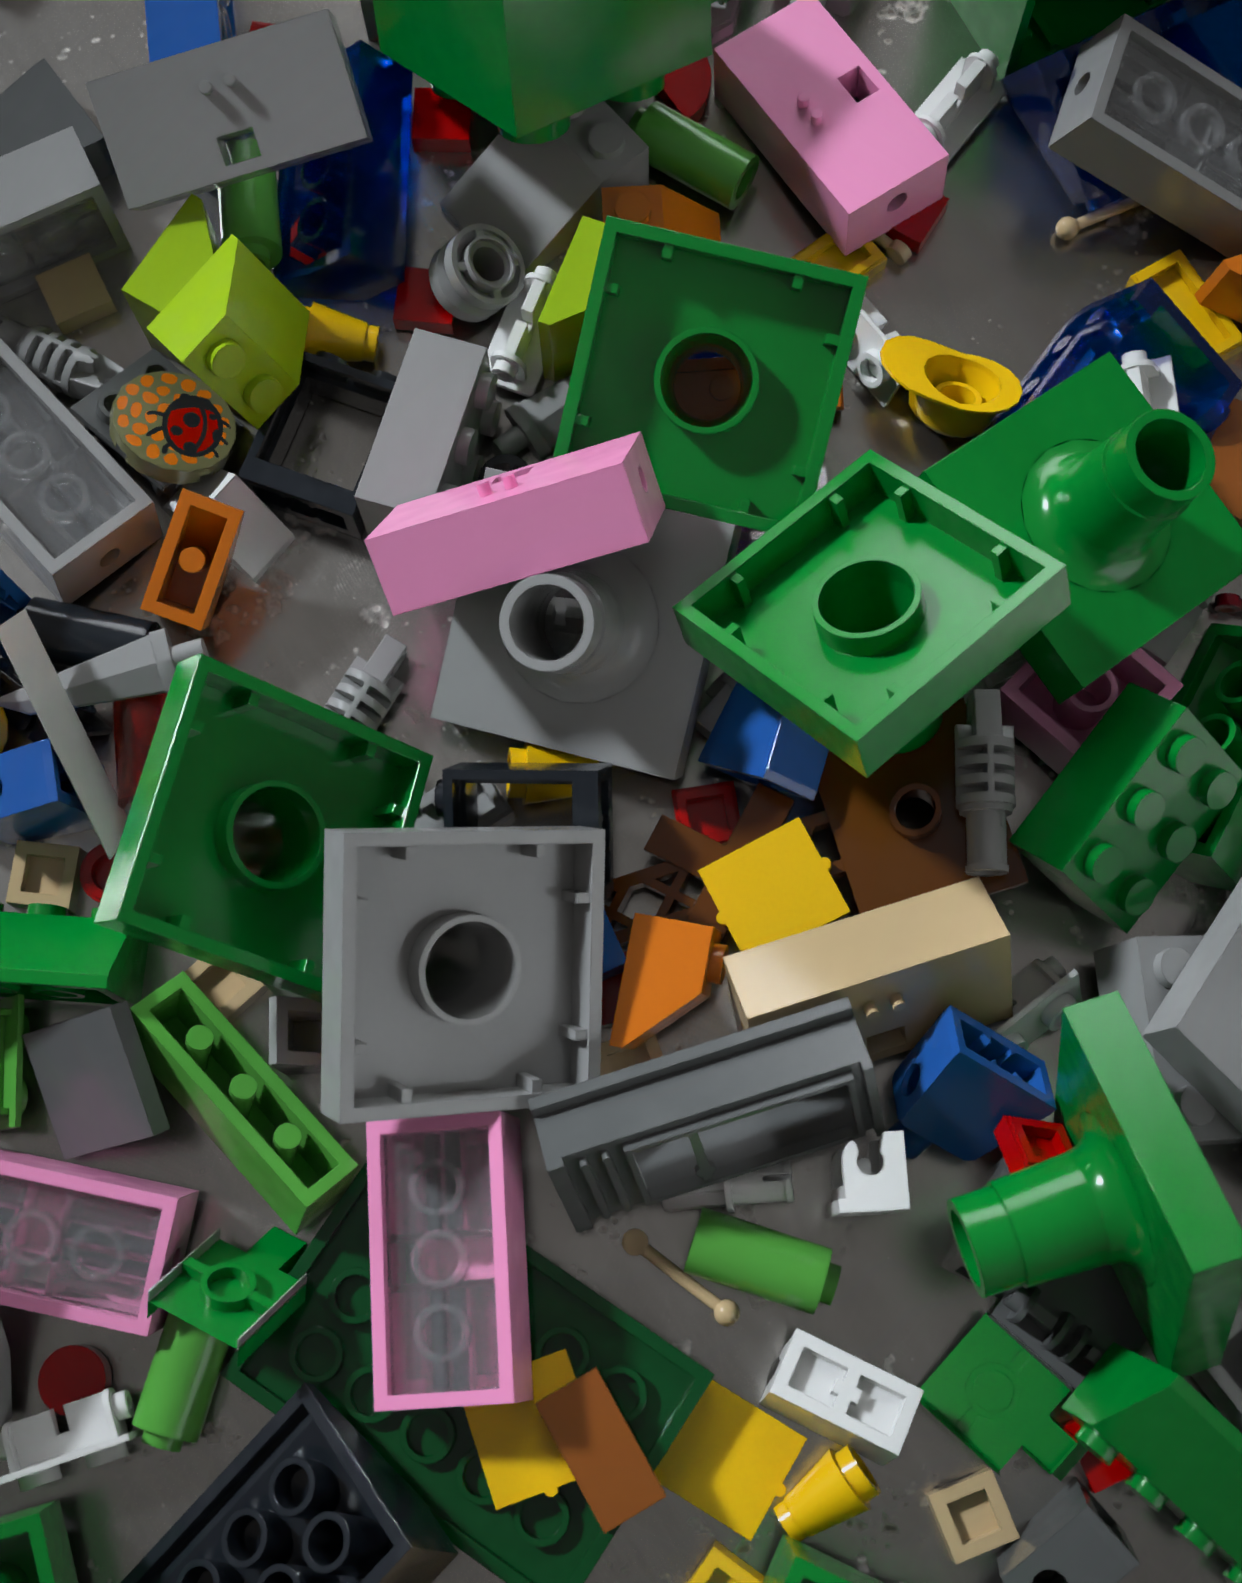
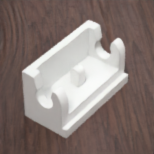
(872, 1183)
(842, 1397)

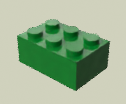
(1129, 806)

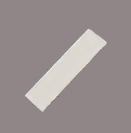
(64, 729)

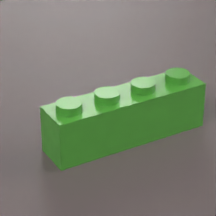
(241, 1103)

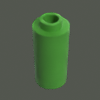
(695, 154)
(252, 216)
(762, 1262)
(179, 1385)

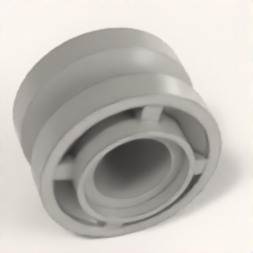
(477, 272)

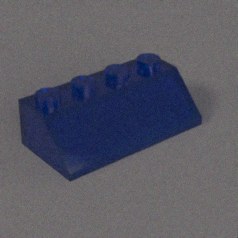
(353, 199)

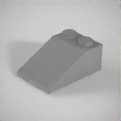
(547, 187)

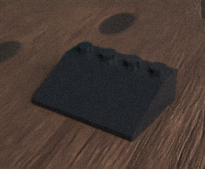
(303, 1508)

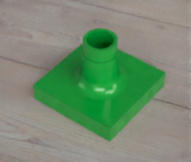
(683, 295)
(1112, 498)
(873, 610)
(235, 818)
(1121, 1197)

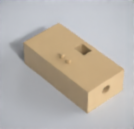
(892, 964)

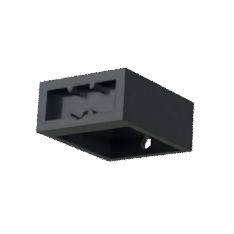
(292, 490)
(591, 794)

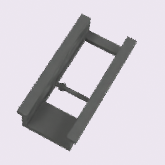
(708, 1113)

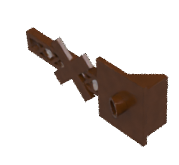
(875, 850)

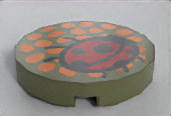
(172, 427)

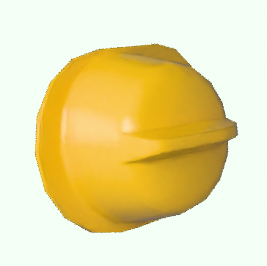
(948, 388)

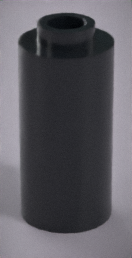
(81, 633)

